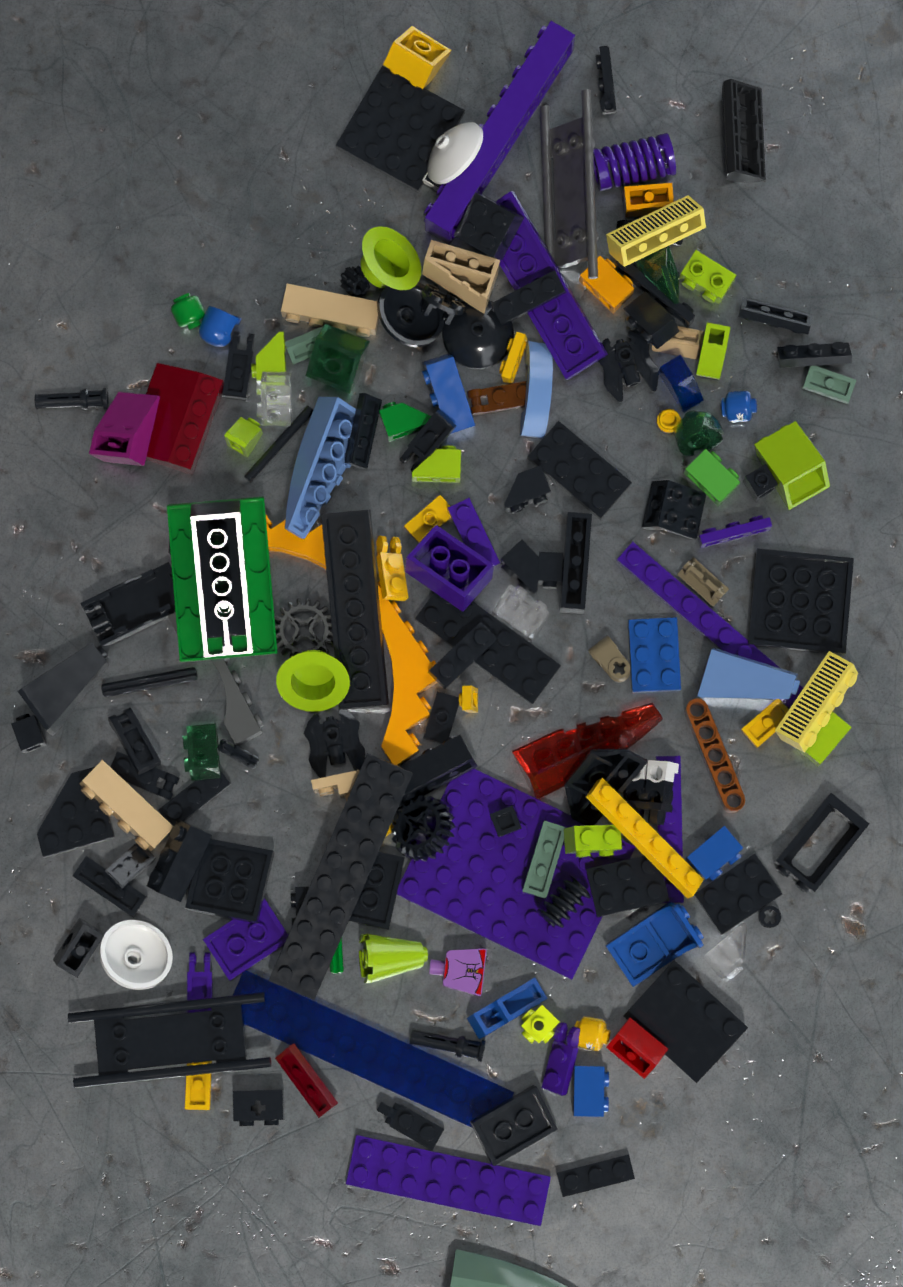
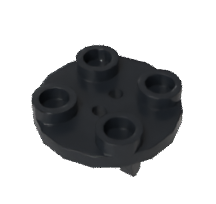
(436, 299)

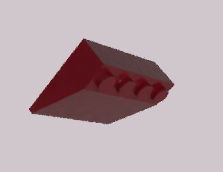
(182, 416)

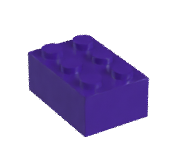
(449, 568)

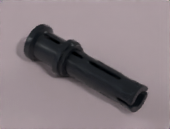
(83, 399)
(459, 1046)

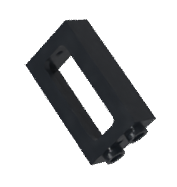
(856, 828)

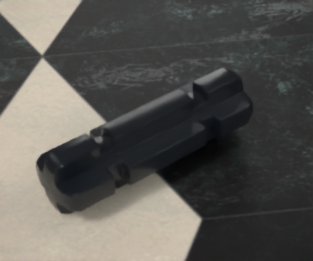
(238, 753)

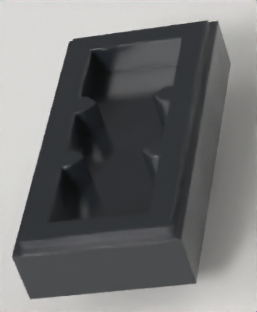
(441, 717)
(129, 866)

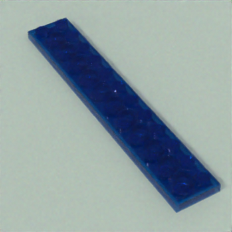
(368, 1052)

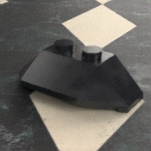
(615, 766)

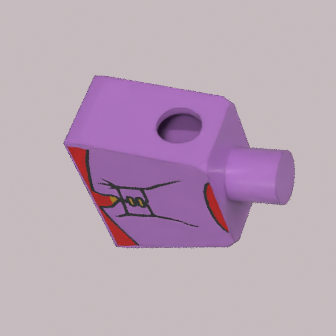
(462, 970)

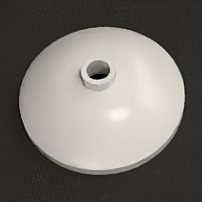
(454, 152)
(143, 945)

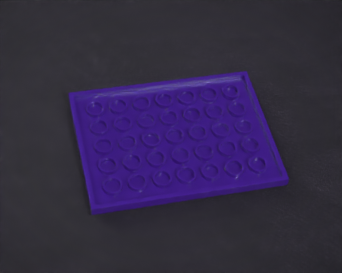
(483, 876)

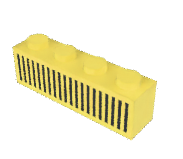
(656, 230)
(817, 702)

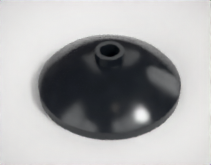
(407, 304)
(477, 349)

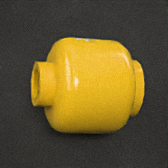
(592, 1033)

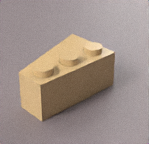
(462, 273)

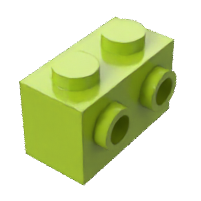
(707, 277)
(592, 839)

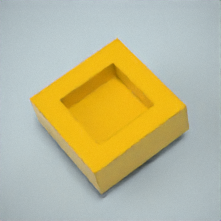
(469, 699)

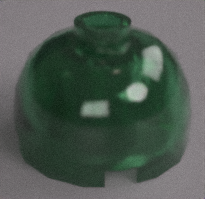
(698, 431)

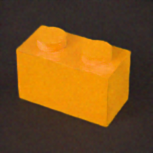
(646, 199)
(610, 286)

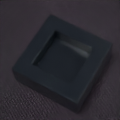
(505, 821)

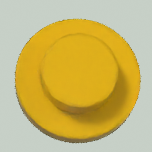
(668, 420)

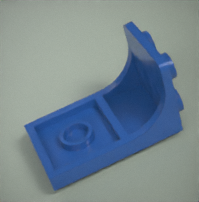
(654, 942)

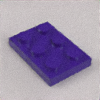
(244, 943)

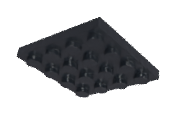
(398, 128)
(800, 601)

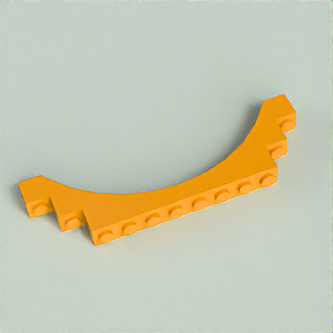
(407, 655)

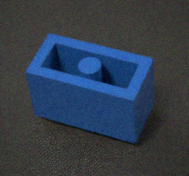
(714, 854)
(589, 1091)

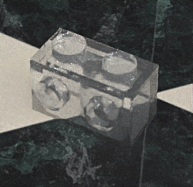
(275, 398)

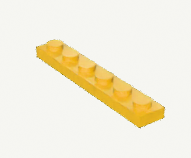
(644, 838)

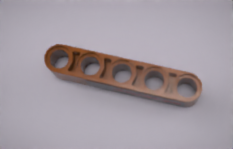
(714, 743)

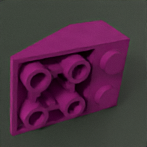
(125, 429)

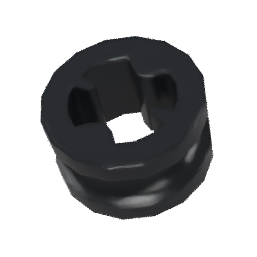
(777, 917)

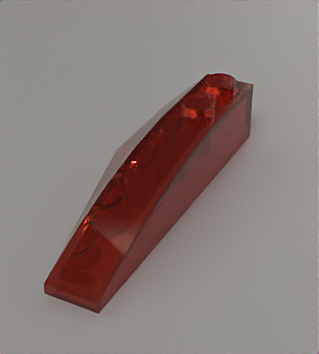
(555, 756)

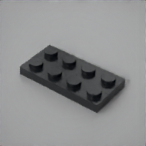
(579, 470)

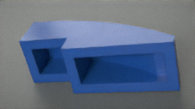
(507, 1008)

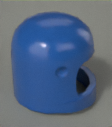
(217, 327)

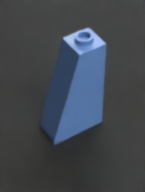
(740, 677)

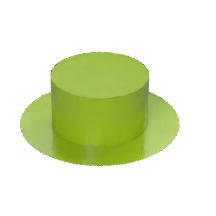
(389, 259)
(313, 681)

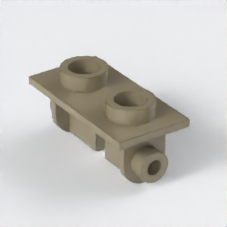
(703, 581)

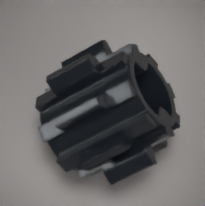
(354, 281)

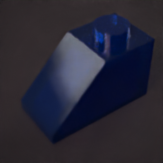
(681, 383)

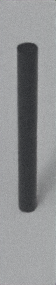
(278, 444)

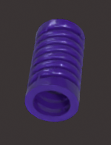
(631, 150)

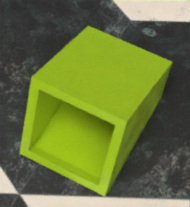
(794, 464)

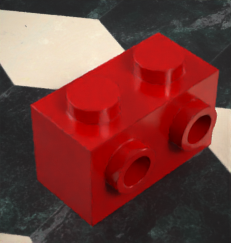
(637, 1048)

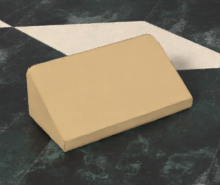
(685, 343)

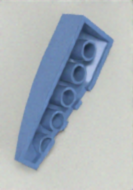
(319, 463)

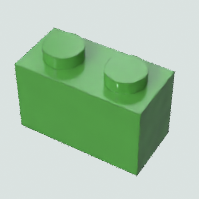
(712, 477)

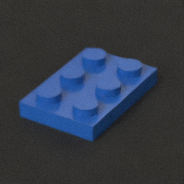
(654, 655)

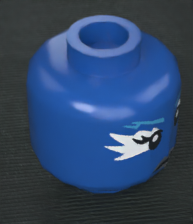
(739, 406)

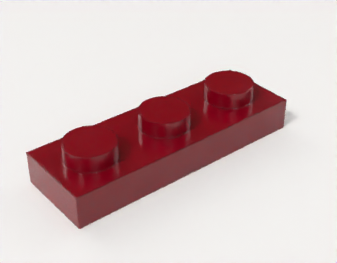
(306, 1080)

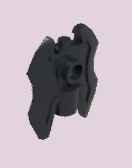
(626, 362)
(333, 740)

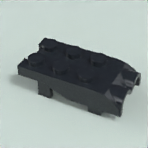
(131, 605)

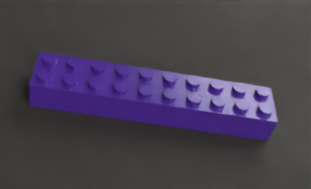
(502, 128)

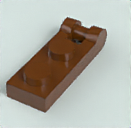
(499, 398)

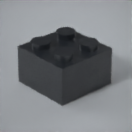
(488, 226)

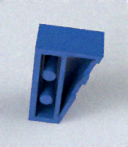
(448, 391)

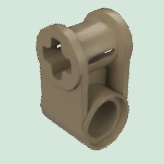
(608, 656)

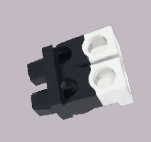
(652, 790)

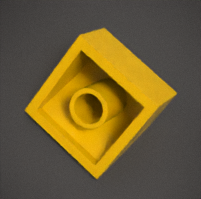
(416, 57)

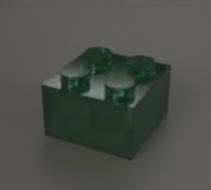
(337, 358)

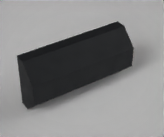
(743, 132)

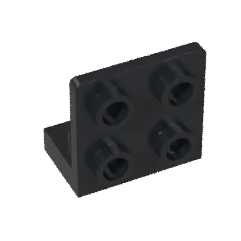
(674, 508)

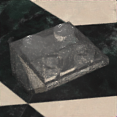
(521, 612)

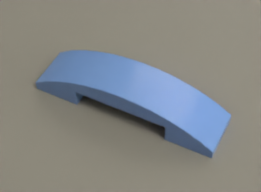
(538, 390)

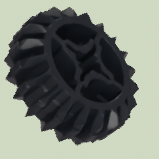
(416, 842)

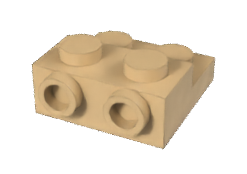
(343, 782)

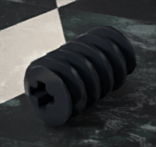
(563, 903)

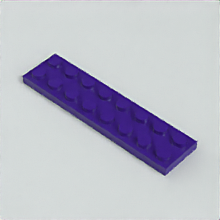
(560, 321)
(448, 1180)

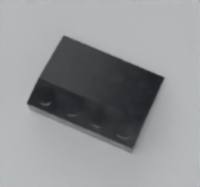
(686, 1021)

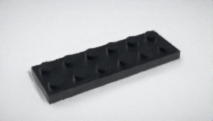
(508, 660)

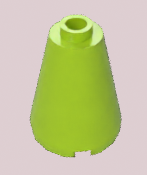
(389, 956)

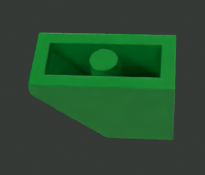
(401, 420)

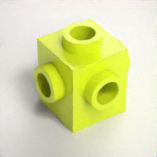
(540, 1015)

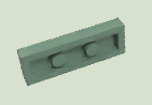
(544, 860)

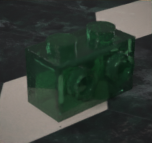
(203, 754)

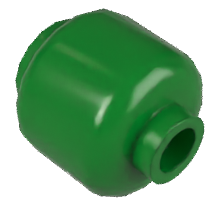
(188, 311)

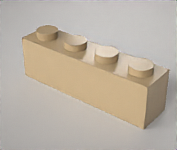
(330, 308)
(126, 806)

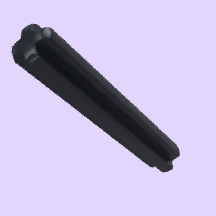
(149, 682)

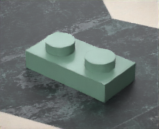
(302, 346)
(829, 384)

